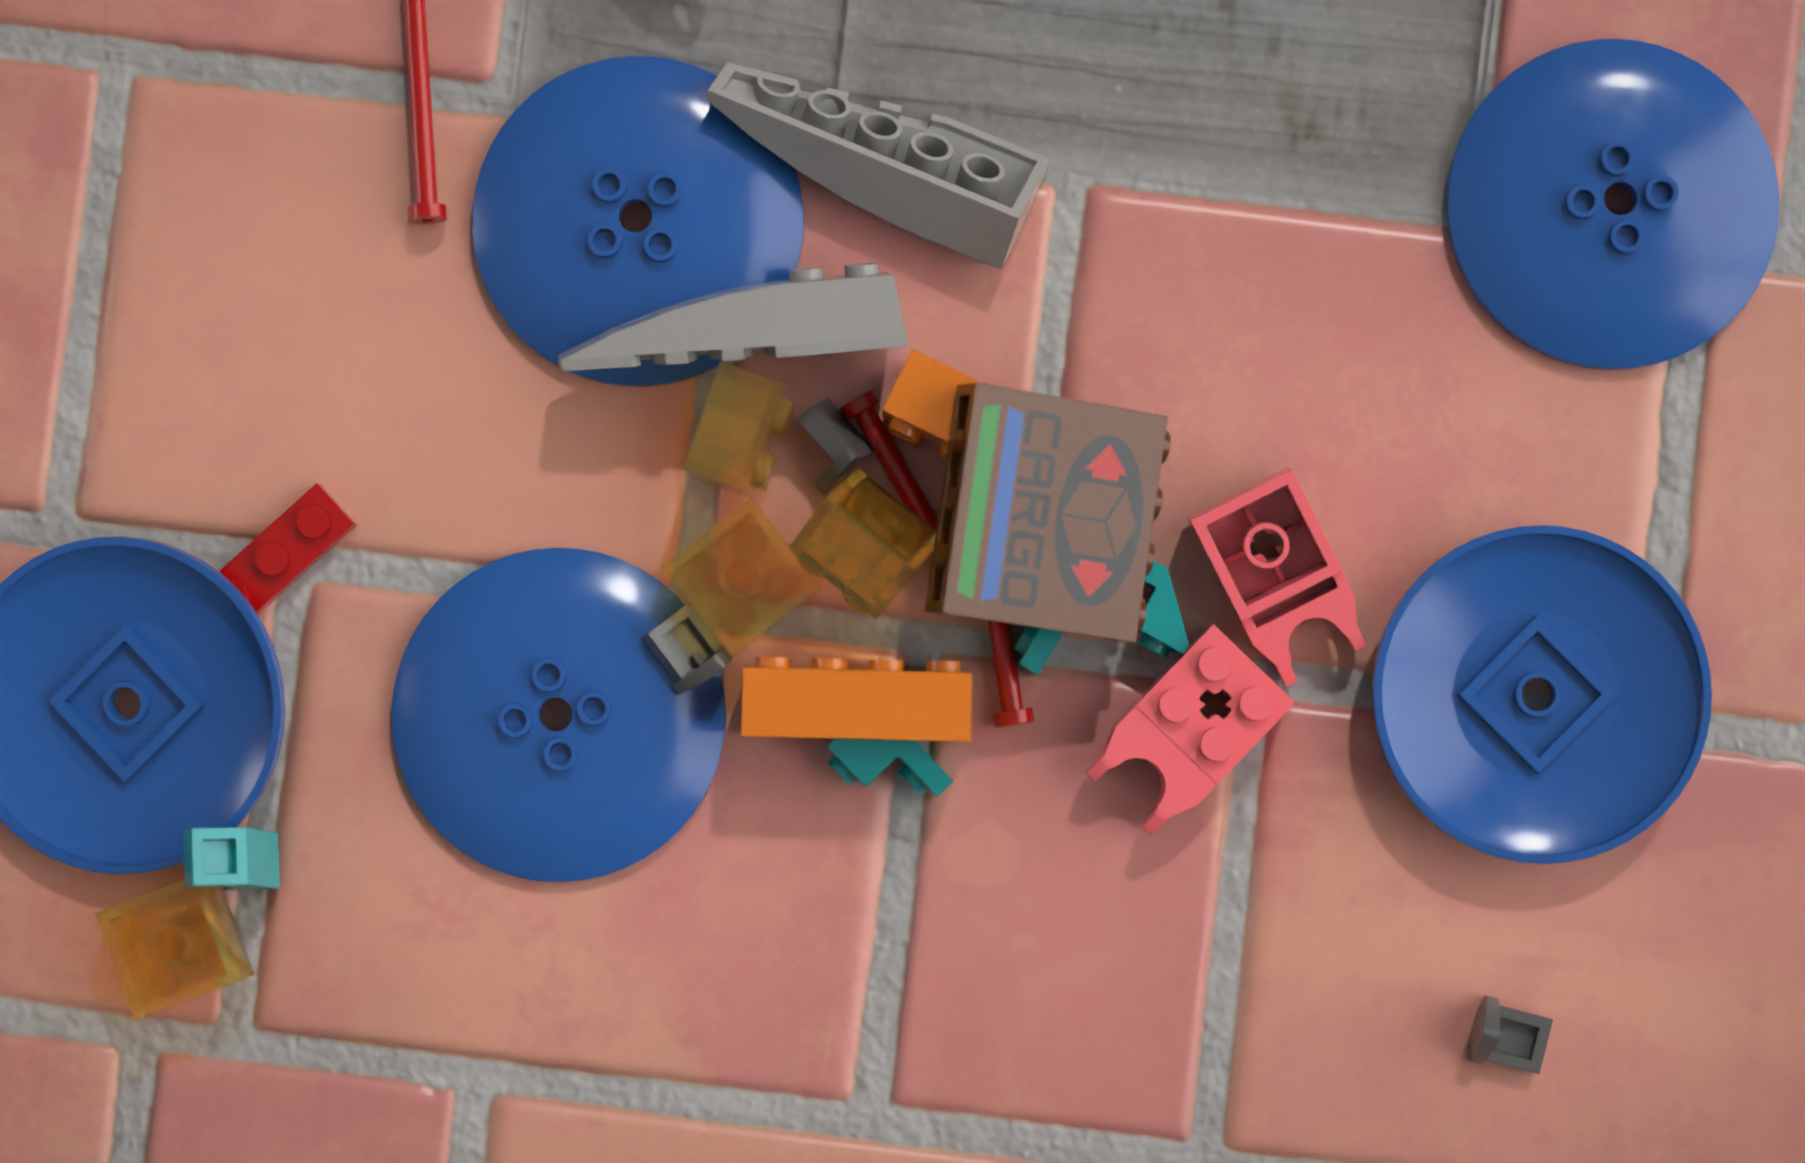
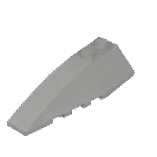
(914, 173)
(779, 316)

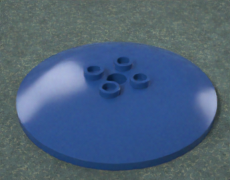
(585, 152)
(1535, 220)
(1621, 679)
(209, 689)
(475, 733)

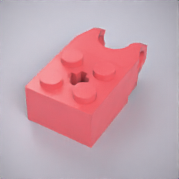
(1291, 584)
(1175, 736)

